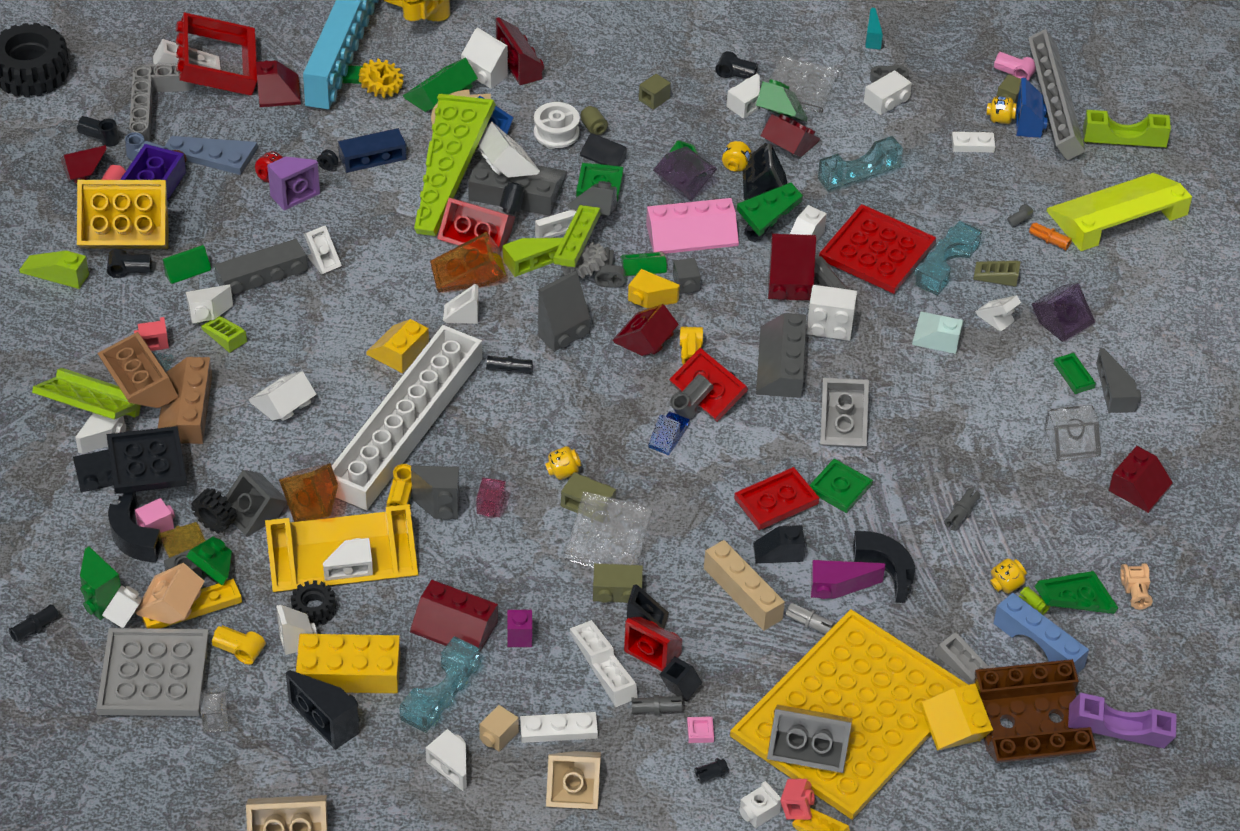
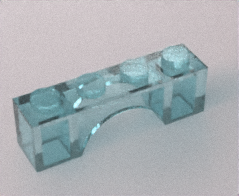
(882, 157)
(959, 242)
(424, 706)

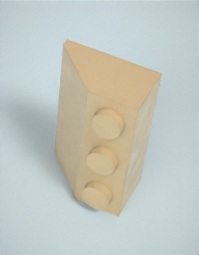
(287, 813)

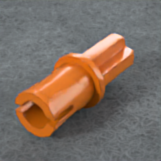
(1050, 236)

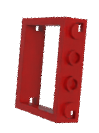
(221, 31)

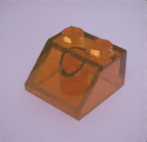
(310, 492)

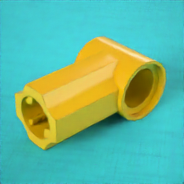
(690, 340)
(401, 486)
(244, 646)

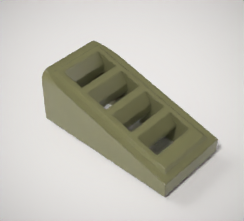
(1003, 272)

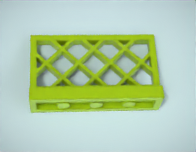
(87, 394)

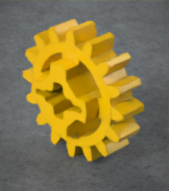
(381, 78)

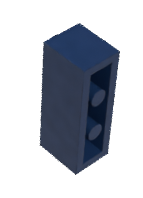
(372, 150)

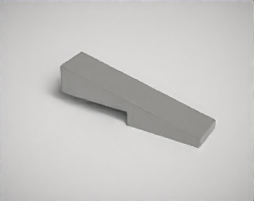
(960, 657)

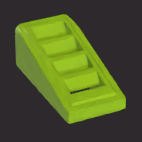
(237, 338)

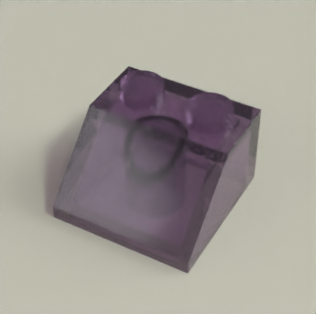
(684, 171)
(1064, 311)

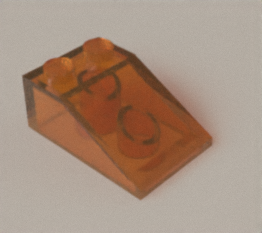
(469, 264)

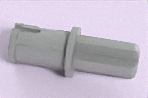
(809, 618)

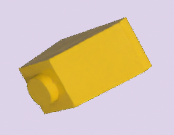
(652, 290)

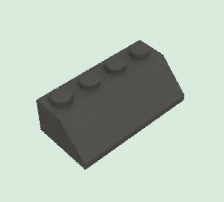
(782, 356)

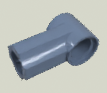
(134, 142)

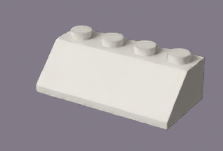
(505, 154)

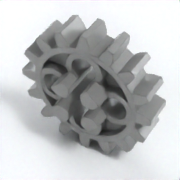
(589, 261)

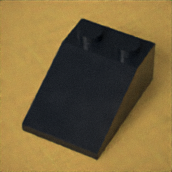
(324, 707)

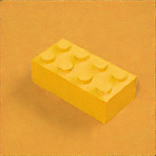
(351, 661)

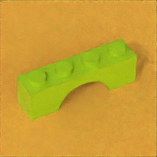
(1151, 131)

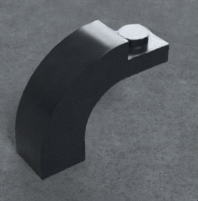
(129, 537)
(879, 548)

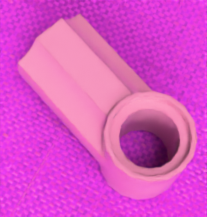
(1017, 67)

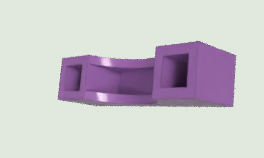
(1147, 727)

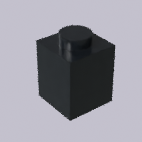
(680, 678)

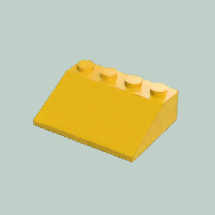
(122, 214)

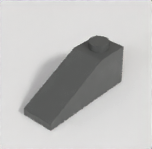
(1117, 385)

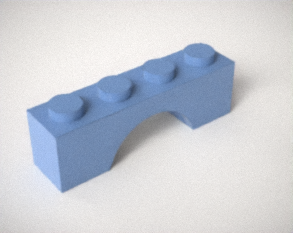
(1019, 618)

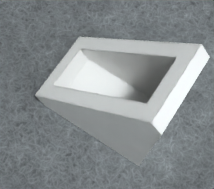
(463, 307)

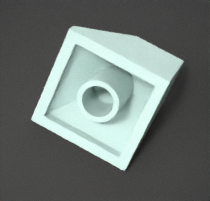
(938, 332)

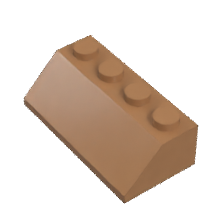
(138, 372)
(189, 411)

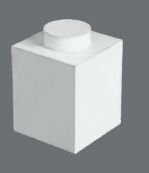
(122, 606)

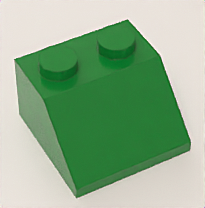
(98, 583)

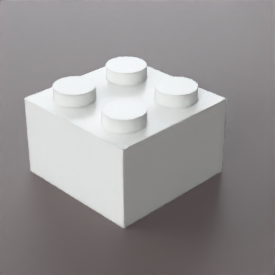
(831, 312)

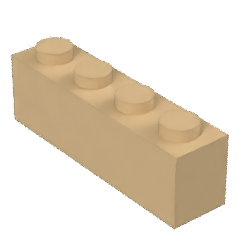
(744, 585)

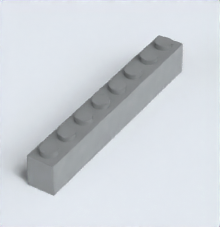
(1056, 94)

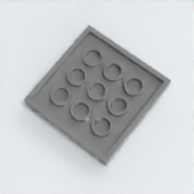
(153, 672)

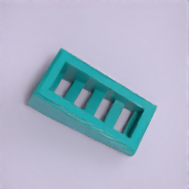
(874, 31)

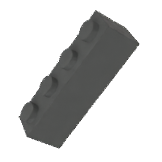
(262, 266)

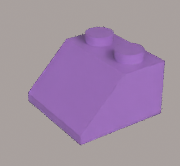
(293, 181)

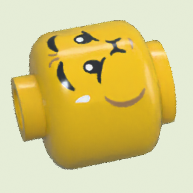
(563, 463)
(1008, 576)

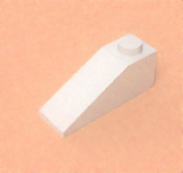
(167, 55)

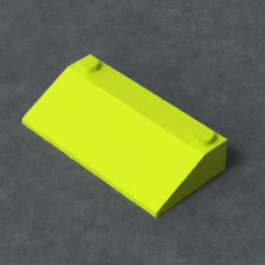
(1090, 214)

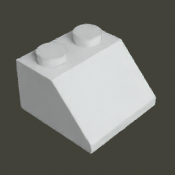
(487, 58)
(284, 396)

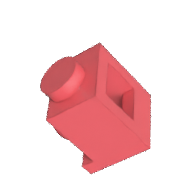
(154, 334)
(797, 799)

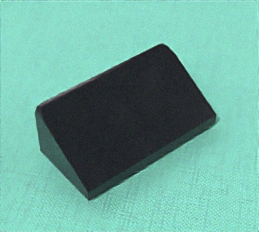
(603, 151)

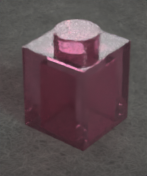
(491, 497)

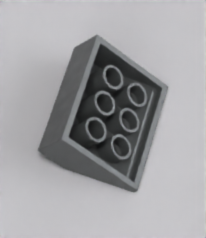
(539, 189)

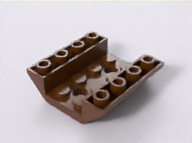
(1027, 698)

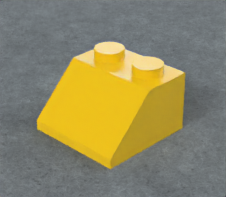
(400, 345)
(956, 717)

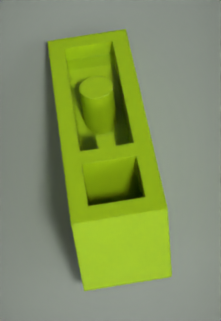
(529, 254)
(58, 267)

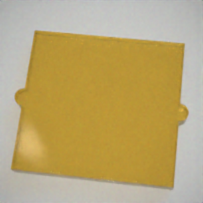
(181, 539)

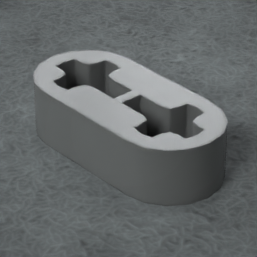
(880, 71)

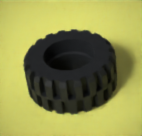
(48, 63)

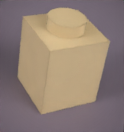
(499, 728)

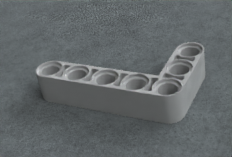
(146, 81)

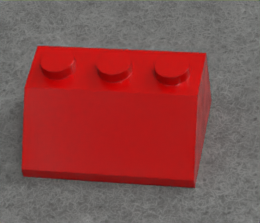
(466, 221)

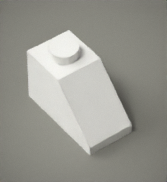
(810, 222)
(209, 303)
(94, 432)
(349, 560)
(291, 625)
(448, 757)

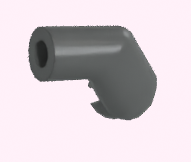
(1024, 213)

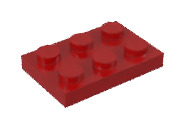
(726, 388)
(776, 498)

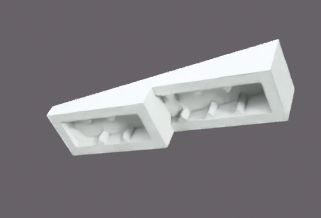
(605, 665)

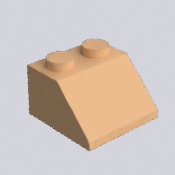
(171, 595)

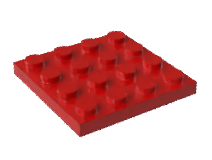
(877, 248)

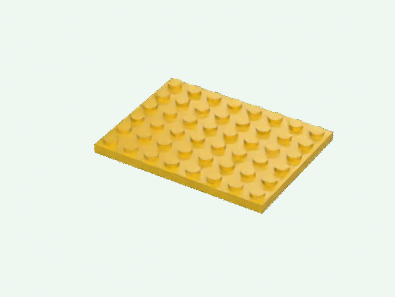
(860, 676)

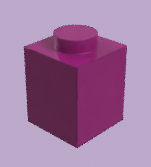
(519, 628)

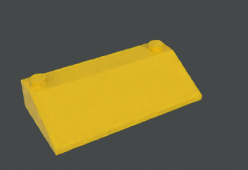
(302, 547)

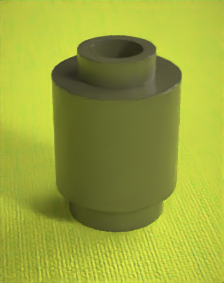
(593, 120)

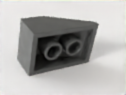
(562, 312)

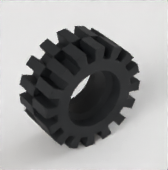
(214, 510)
(314, 592)

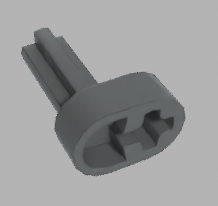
(605, 275)

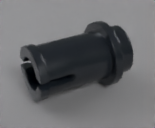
(711, 770)

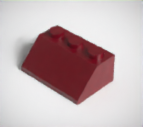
(521, 56)
(451, 613)

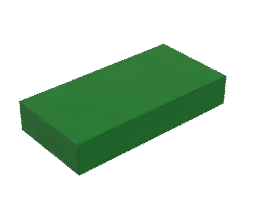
(1074, 373)

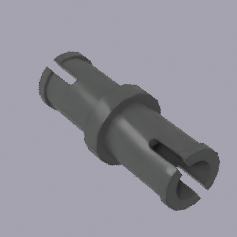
(962, 509)
(656, 704)

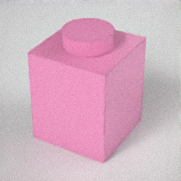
(155, 516)

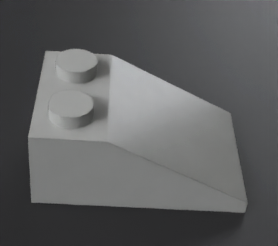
(844, 412)

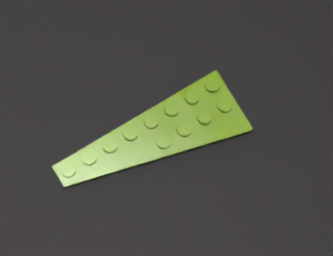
(455, 137)

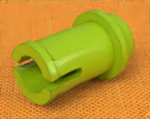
(1034, 600)

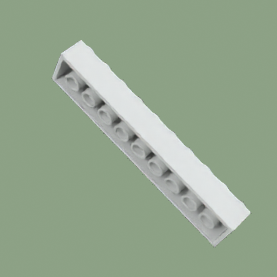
(405, 416)

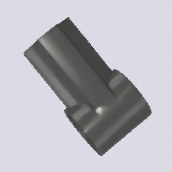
(691, 397)

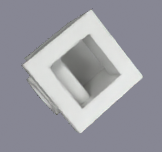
(760, 805)

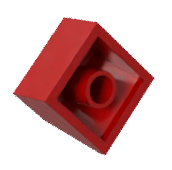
(650, 642)

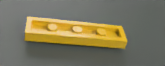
(210, 600)

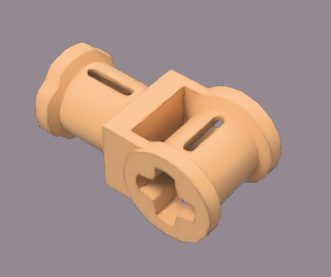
(1137, 582)

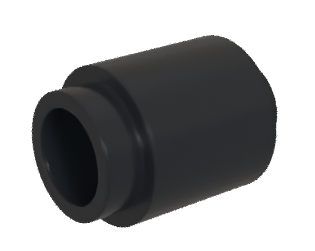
(512, 198)

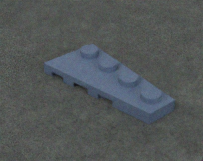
(215, 153)

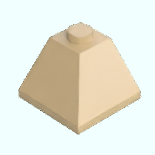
(573, 780)

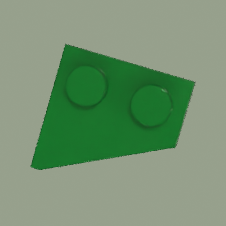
(212, 558)

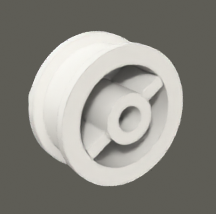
(556, 125)

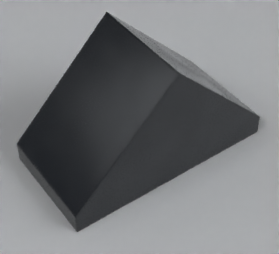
(644, 606)

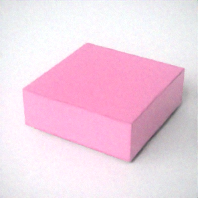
(700, 729)

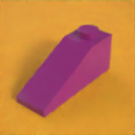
(841, 578)

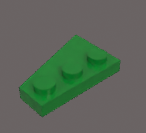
(769, 206)
(1077, 591)

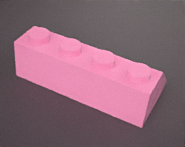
(692, 226)

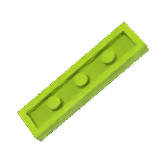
(577, 236)

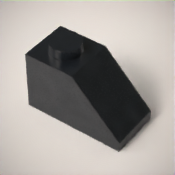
(780, 545)

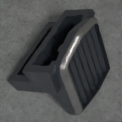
(763, 173)

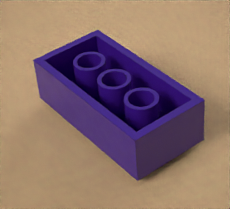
(157, 164)

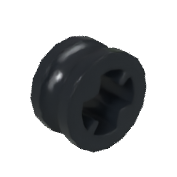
(327, 160)

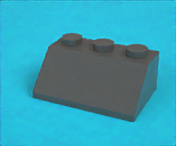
(809, 738)

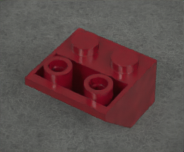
(789, 134)

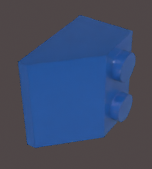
(1030, 111)

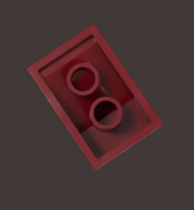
(791, 266)

